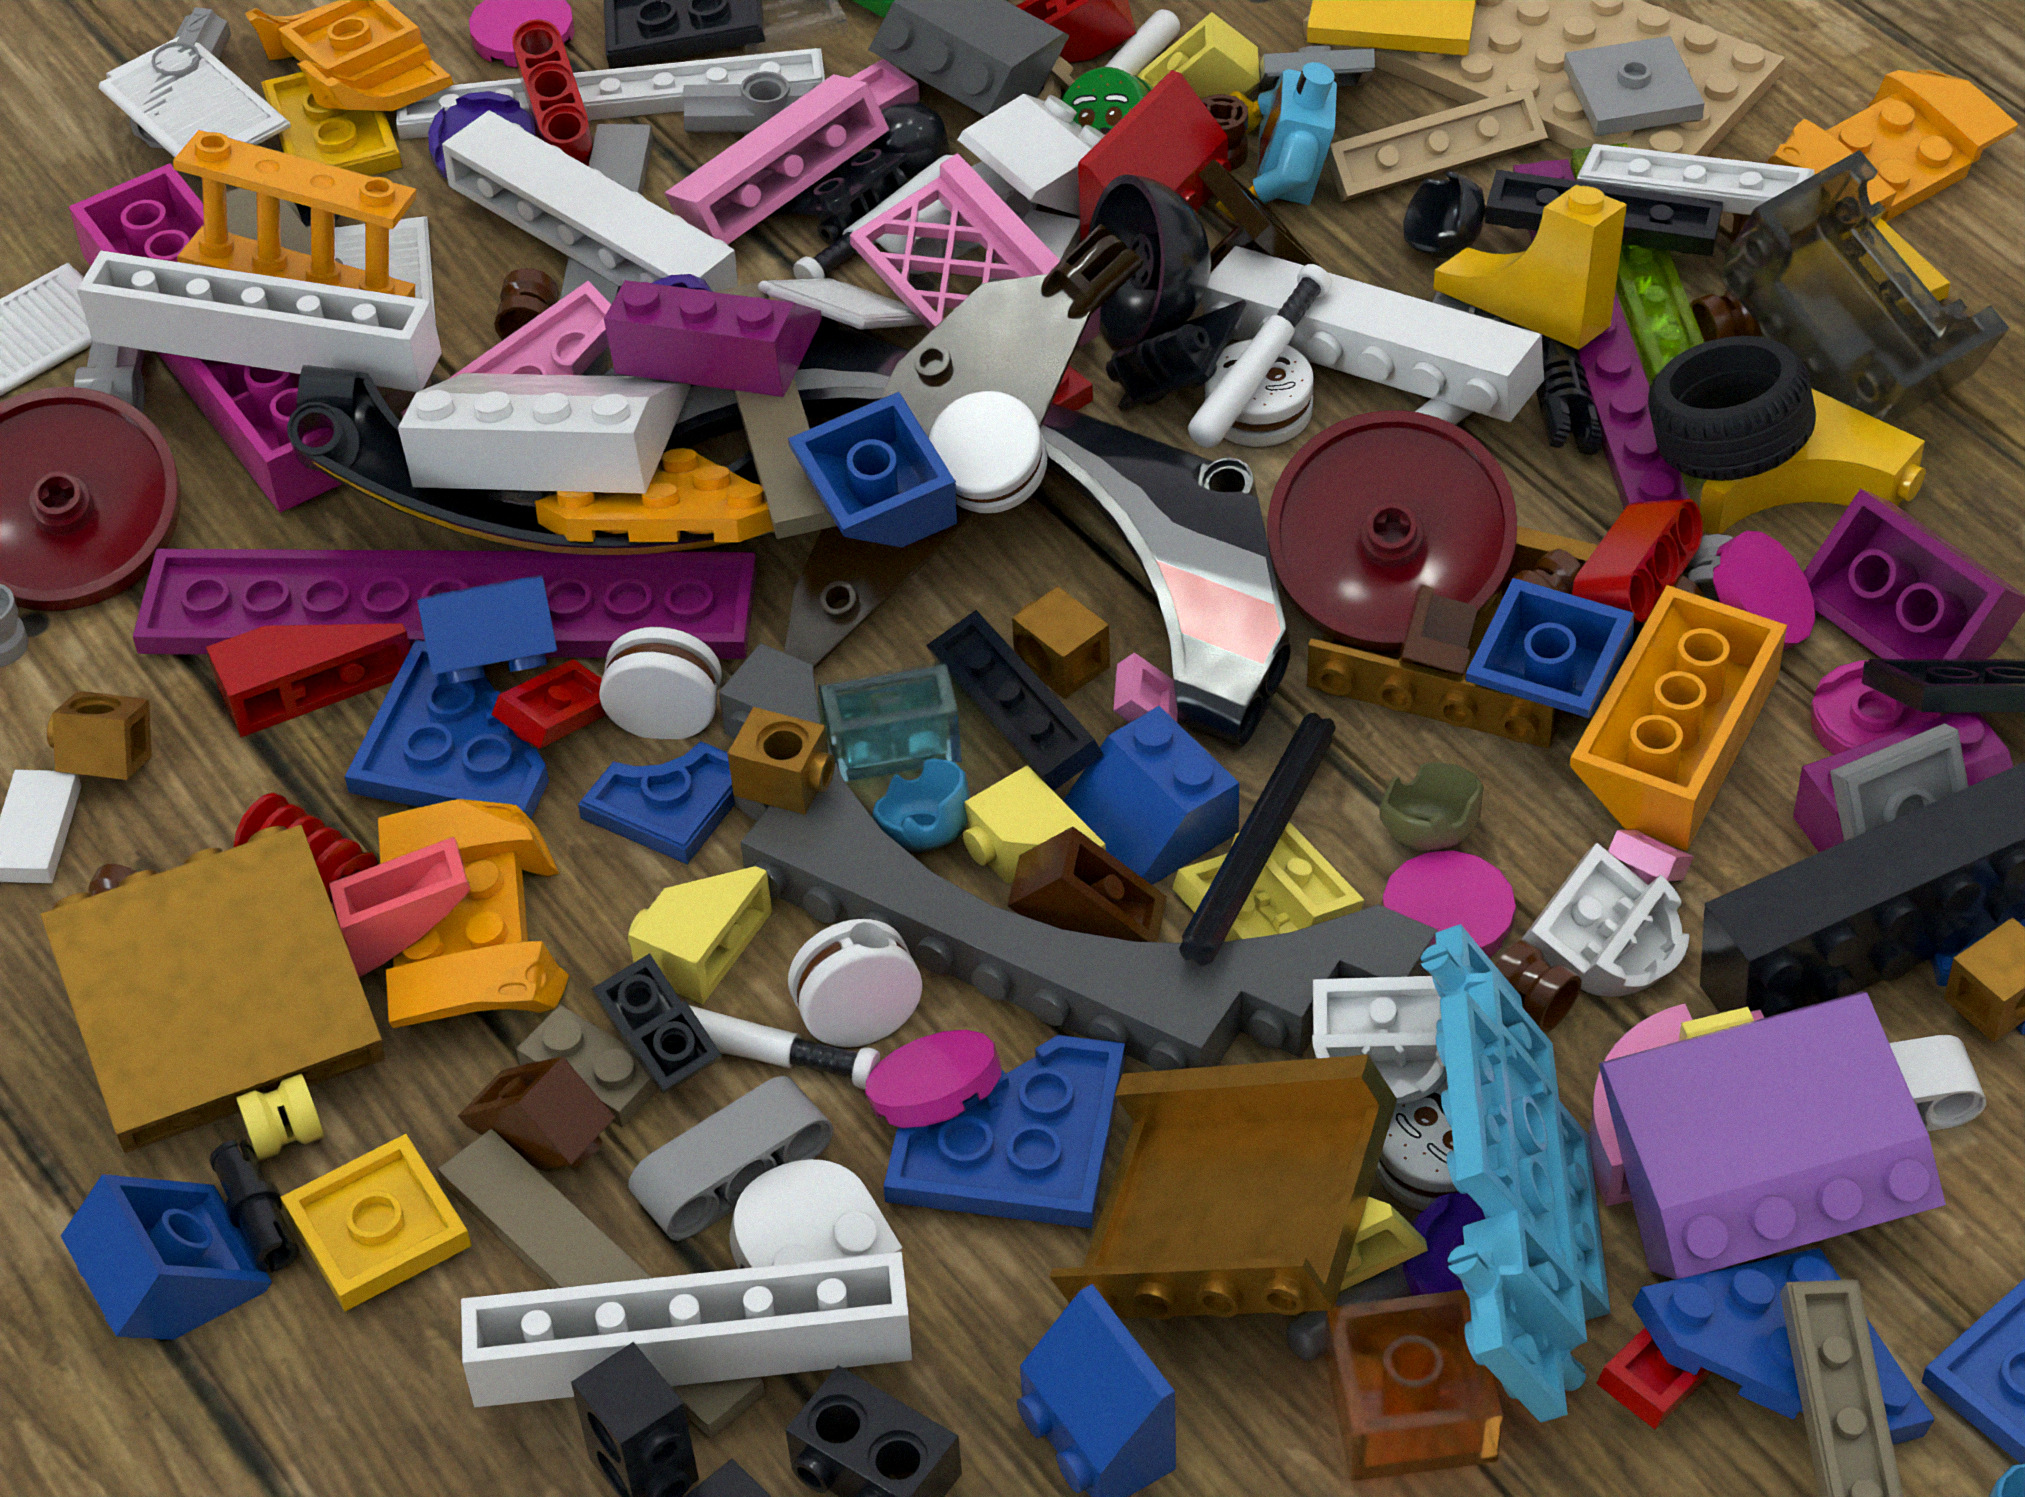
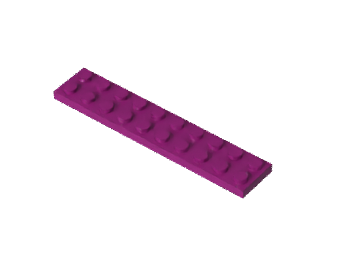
(592, 599)

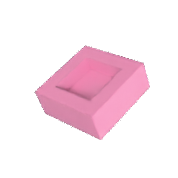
(889, 84)
(1141, 689)
(1649, 856)

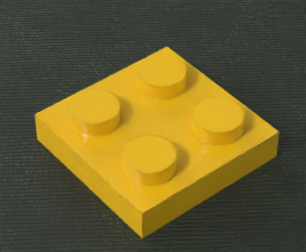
(375, 1222)

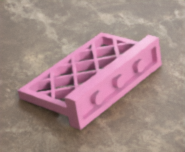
(984, 221)

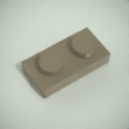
(596, 1056)

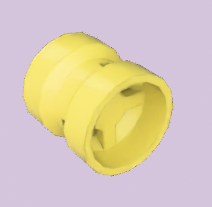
(265, 1123)

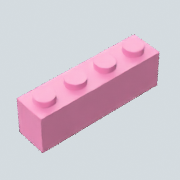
(779, 159)

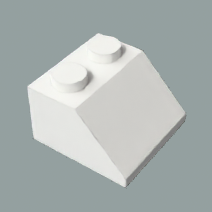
(1035, 149)

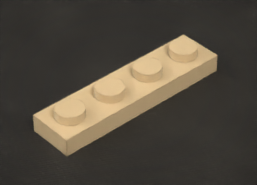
(1435, 143)

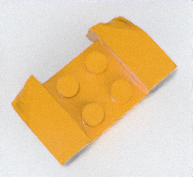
(354, 54)
(1915, 133)
(481, 949)

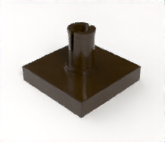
(1256, 222)

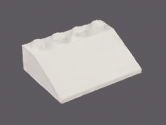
(540, 432)

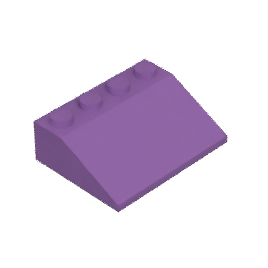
(1768, 1137)

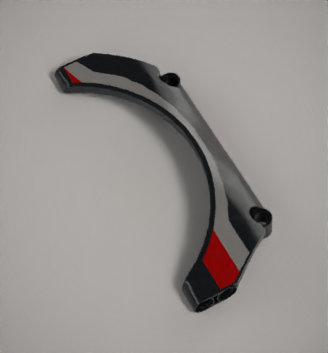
(1180, 514)

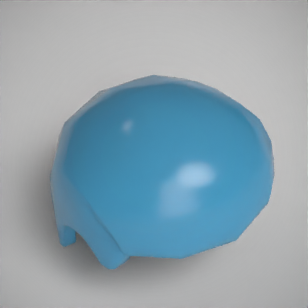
(925, 810)

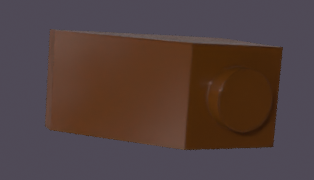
(1085, 890)
(541, 1113)

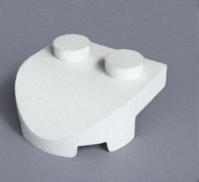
(1611, 927)
(1389, 1022)
(807, 1215)

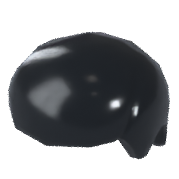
(913, 131)
(1444, 216)

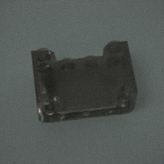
(1848, 301)

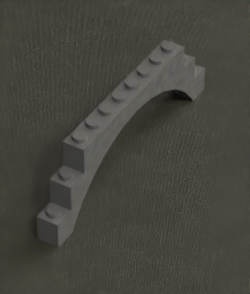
(1099, 986)

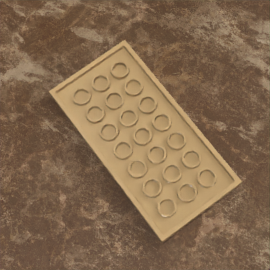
(1526, 46)

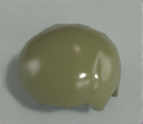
(1434, 809)

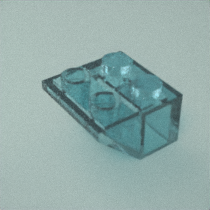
(890, 720)

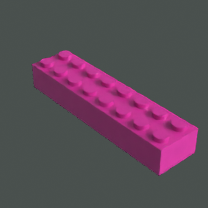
(244, 403)

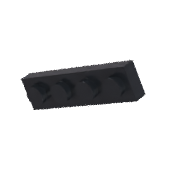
(1650, 217)
(1015, 700)

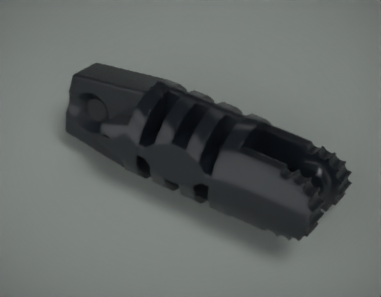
(1567, 399)

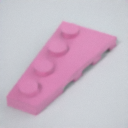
(555, 342)

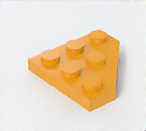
(682, 496)

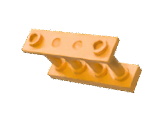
(300, 181)

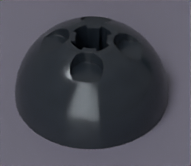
(1175, 256)

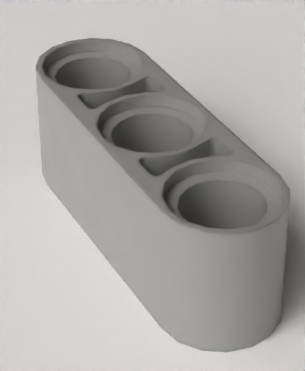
(711, 1164)

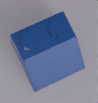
(879, 474)
(488, 627)
(1553, 648)
(1156, 797)
(161, 1255)
(1099, 1401)

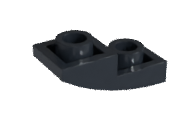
(656, 1024)

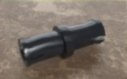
(254, 1205)

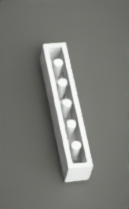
(579, 208)
(258, 319)
(1388, 336)
(689, 1326)

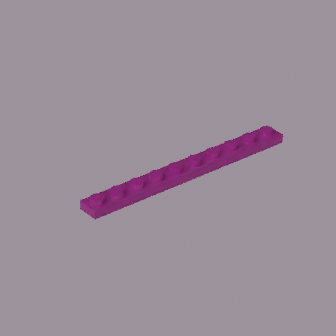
(1620, 397)

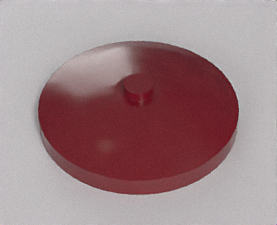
(81, 497)
(1382, 511)

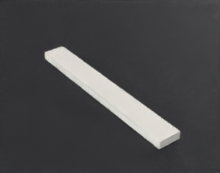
(629, 89)

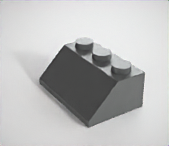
(970, 48)

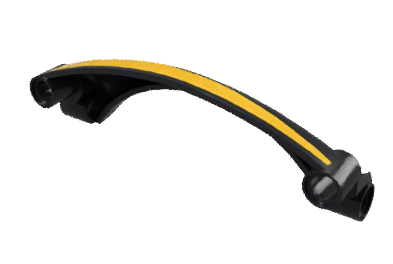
(371, 460)

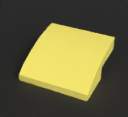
(1289, 895)

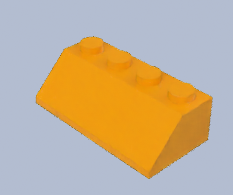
(1679, 714)

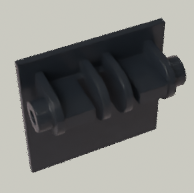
(849, 191)
(1174, 358)

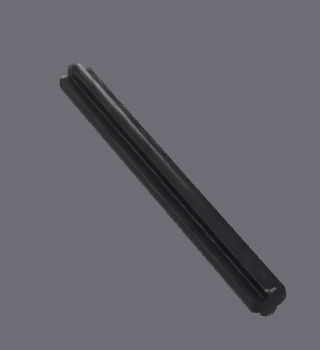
(1256, 840)

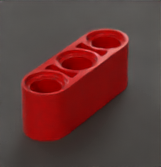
(552, 89)
(1641, 555)

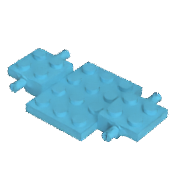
(1528, 1164)

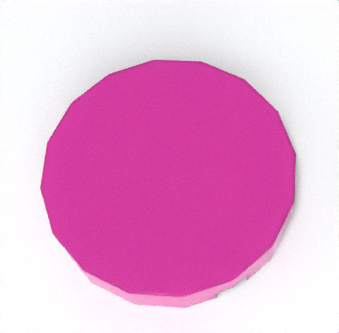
(496, 20)
(1765, 581)
(1854, 714)
(1454, 890)
(932, 1077)

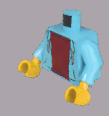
(1293, 133)

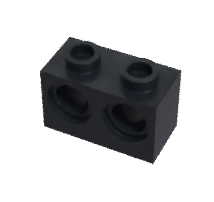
(635, 1427)
(884, 1441)

